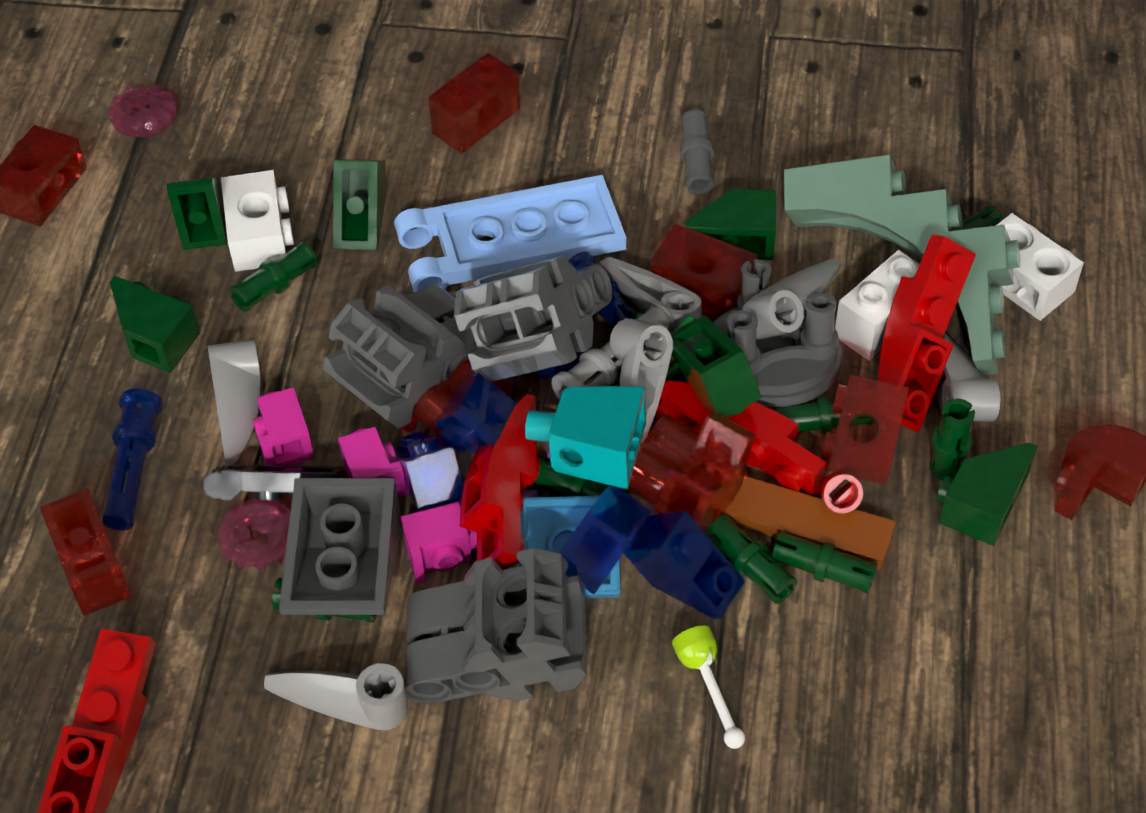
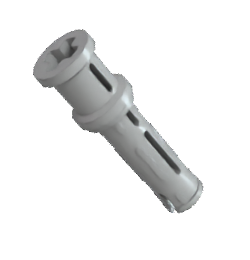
(600, 365)

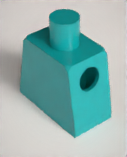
(593, 432)

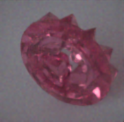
(145, 121)
(263, 516)

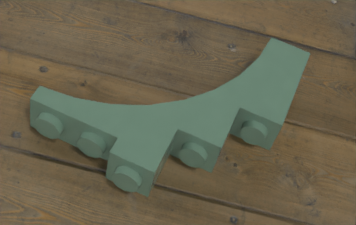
(874, 199)

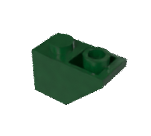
(154, 325)

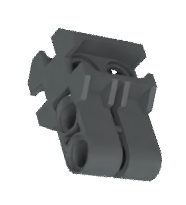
(531, 316)
(403, 344)
(497, 632)

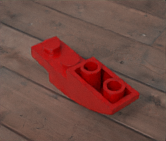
(919, 315)
(775, 444)
(494, 487)
(103, 728)

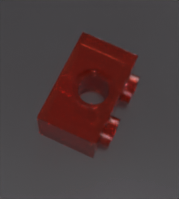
(474, 102)
(39, 174)
(703, 267)
(883, 404)
(85, 552)

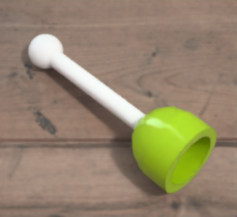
(697, 650)

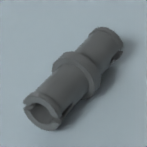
(696, 151)

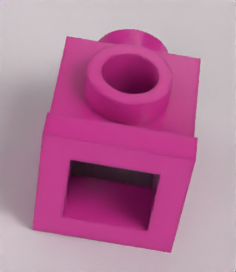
(282, 429)
(368, 458)
(436, 540)

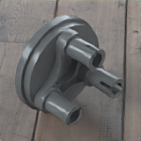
(789, 365)

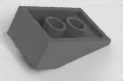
(340, 546)

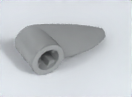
(646, 288)
(783, 304)
(645, 359)
(965, 382)
(236, 392)
(347, 695)

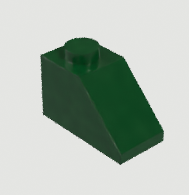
(358, 203)
(198, 212)
(740, 219)
(714, 367)
(985, 491)

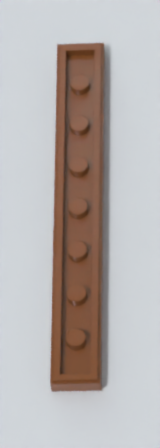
(773, 508)

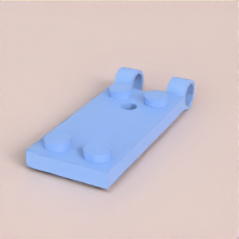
(524, 229)

